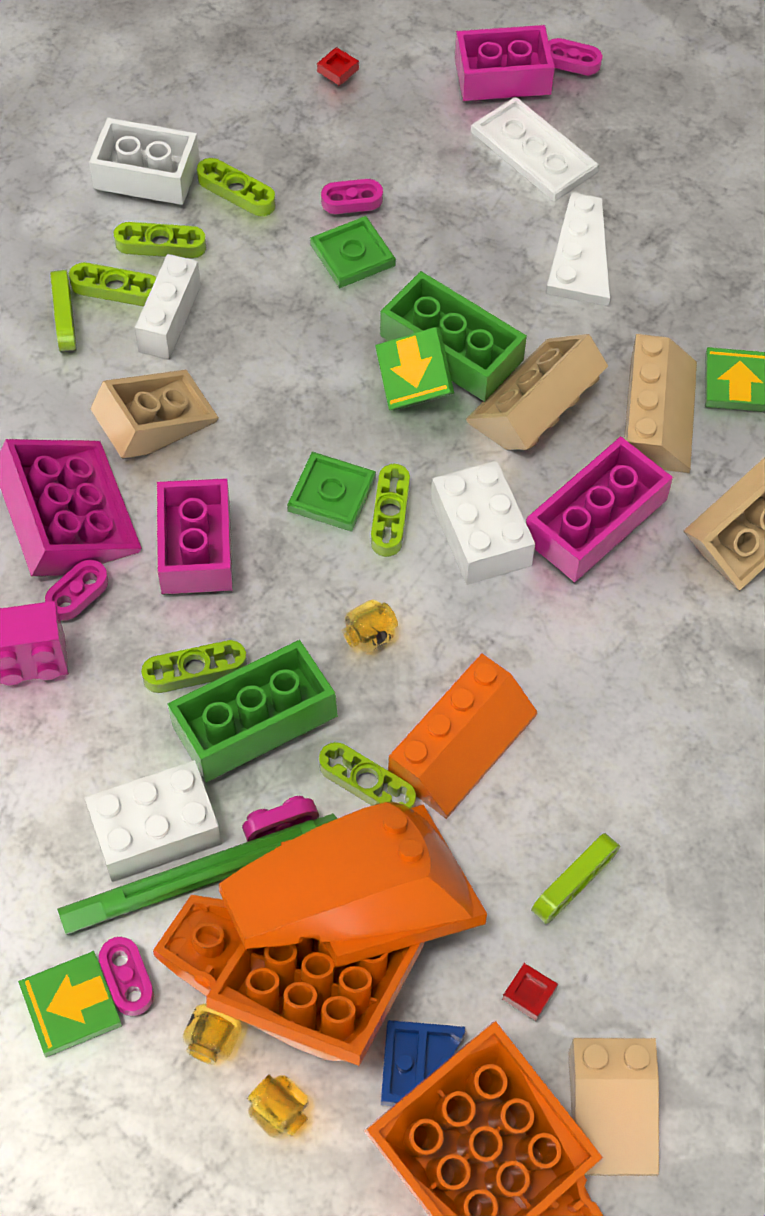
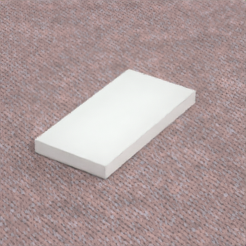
(534, 148)

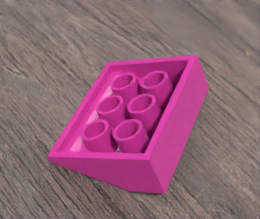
(64, 504)

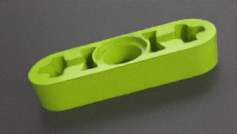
(230, 175)
(138, 230)
(106, 274)
(63, 310)
(396, 521)
(203, 653)
(338, 775)
(575, 878)

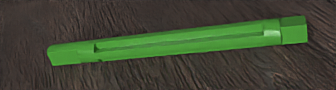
(177, 880)

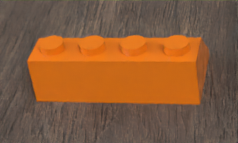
(463, 735)

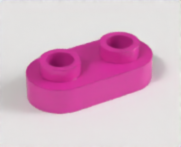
(575, 56)
(351, 196)
(73, 590)
(292, 812)
(126, 978)

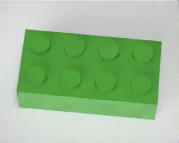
(476, 343)
(253, 710)

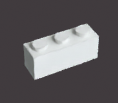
(167, 306)

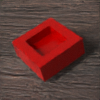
(338, 66)
(530, 991)

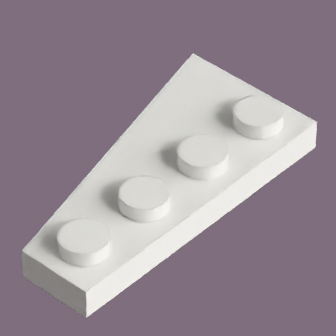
(581, 255)

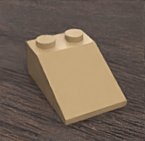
(151, 411)
(617, 1102)

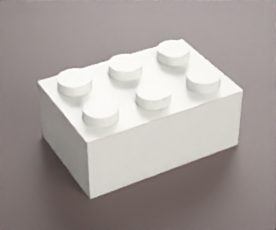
(144, 161)
(482, 522)
(153, 820)

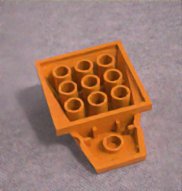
(356, 885)
(287, 988)
(487, 1138)

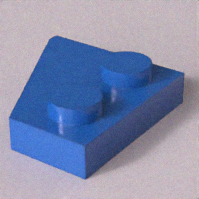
(413, 1054)

